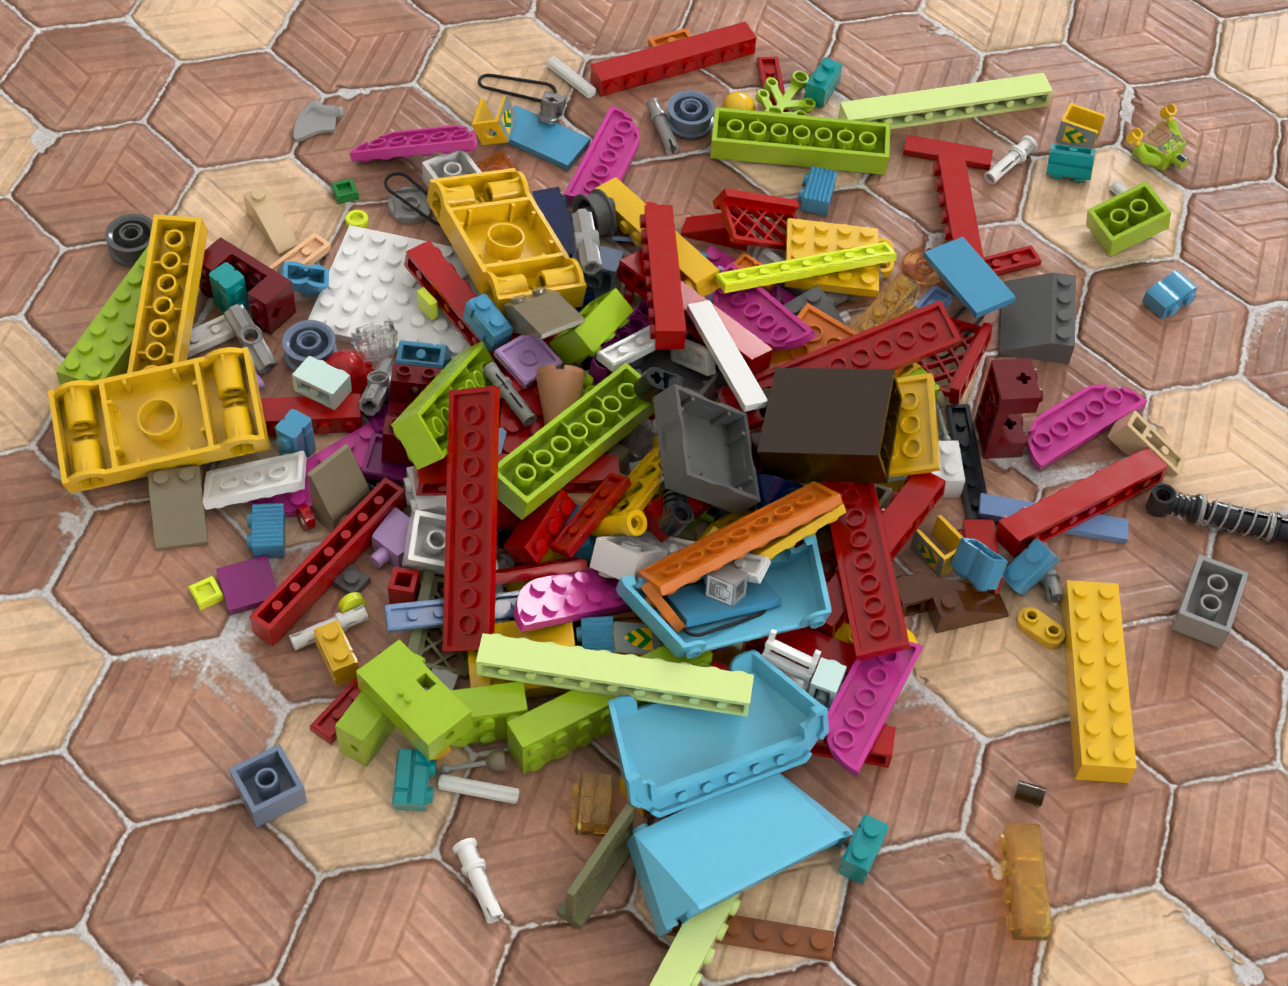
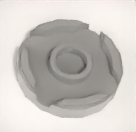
(402, 212)

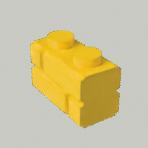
(336, 652)

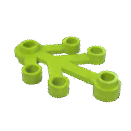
(798, 82)

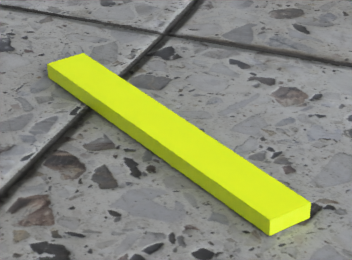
(805, 267)

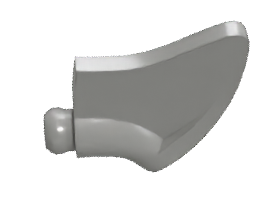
(316, 120)

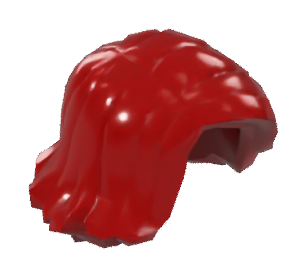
(354, 366)

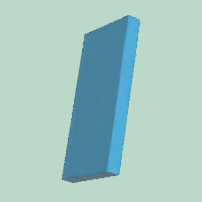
(546, 141)
(969, 277)
(697, 609)

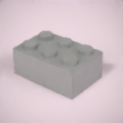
(1210, 601)

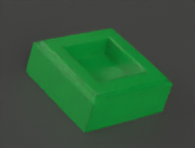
(344, 191)

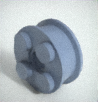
(690, 114)
(308, 339)

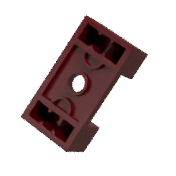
(268, 291)
(405, 386)
(1007, 394)

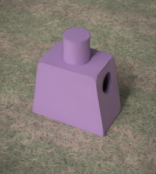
(390, 540)

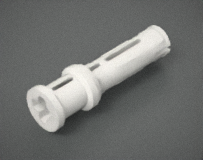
(1016, 155)
(474, 868)

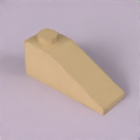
(269, 220)
(1134, 434)

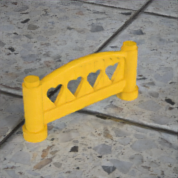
(632, 519)

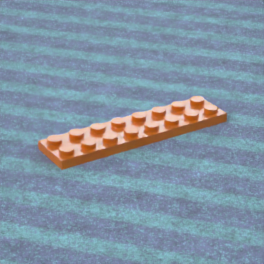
(740, 537)

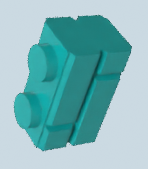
(823, 81)
(1070, 162)
(228, 287)
(412, 781)
(863, 849)

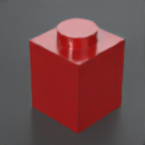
(404, 585)

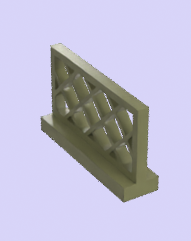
(419, 637)
(599, 871)

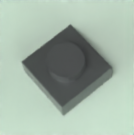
(352, 580)

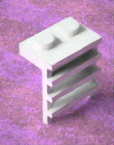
(797, 673)

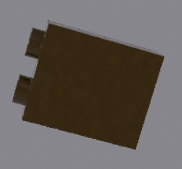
(829, 425)

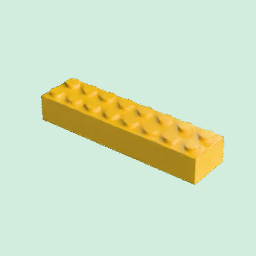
(168, 292)
(1097, 682)

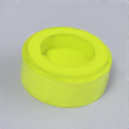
(357, 218)
(351, 601)

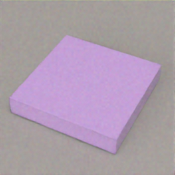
(524, 356)

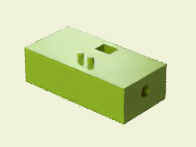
(414, 699)
(363, 729)

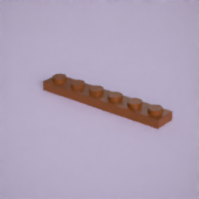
(776, 937)

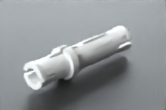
(346, 620)

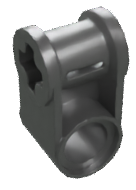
(551, 107)

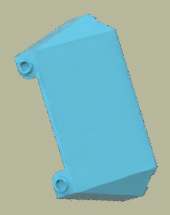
(794, 576)
(692, 755)
(728, 847)

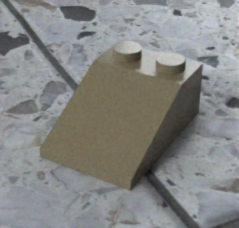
(541, 313)
(336, 487)
(178, 507)

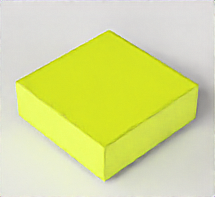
(427, 303)
(206, 593)

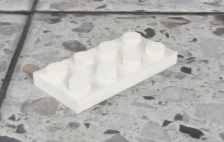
(254, 480)

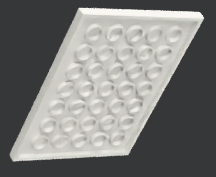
(375, 287)

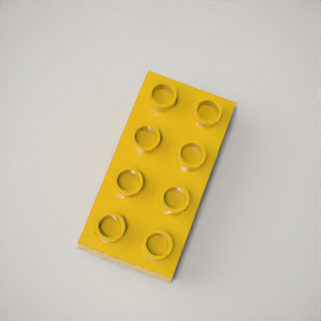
(503, 237)
(157, 419)

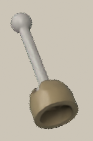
(939, 405)
(494, 761)

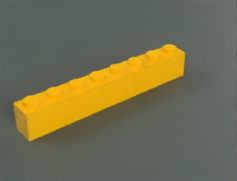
(693, 266)

